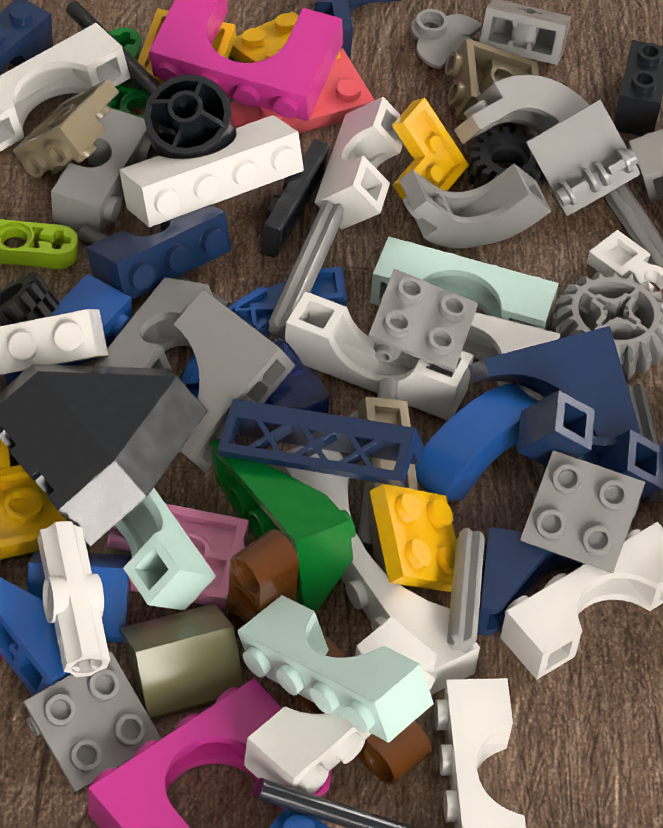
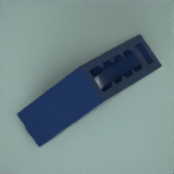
(577, 365)

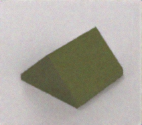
(182, 660)

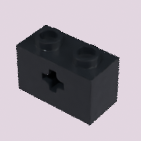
(641, 89)

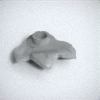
(441, 35)

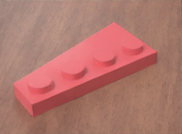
(340, 95)

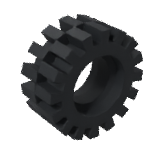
(501, 148)
(26, 300)

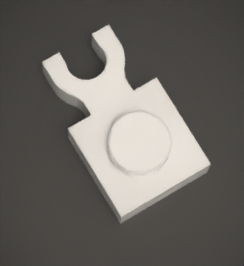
(626, 258)

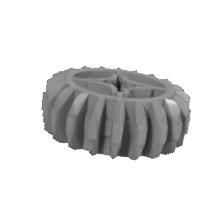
(624, 306)

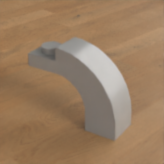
(522, 100)
(475, 216)

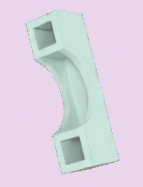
(496, 289)
(164, 559)
(371, 691)

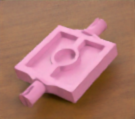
(216, 539)

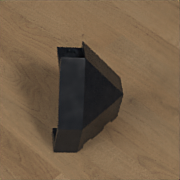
(96, 435)

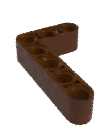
(261, 576)

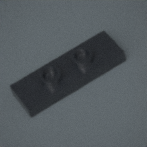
(287, 208)

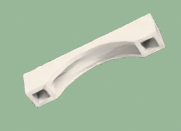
(370, 589)

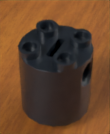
(189, 118)

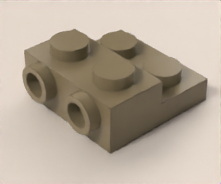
(477, 68)
(67, 131)

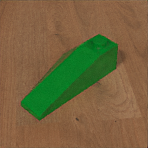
(296, 510)

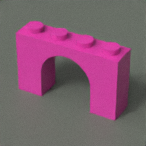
(283, 83)
(138, 789)

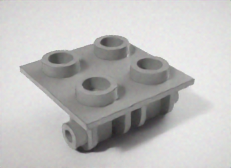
(583, 157)
(421, 322)
(583, 511)
(91, 722)

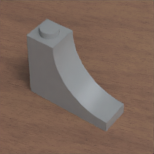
(232, 365)

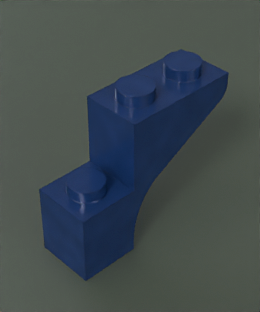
(511, 572)

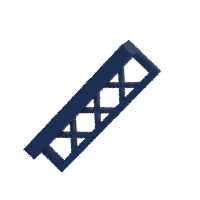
(318, 432)

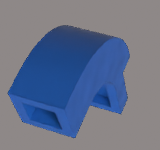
(472, 441)

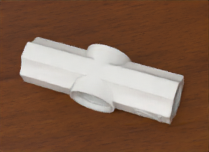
(73, 599)

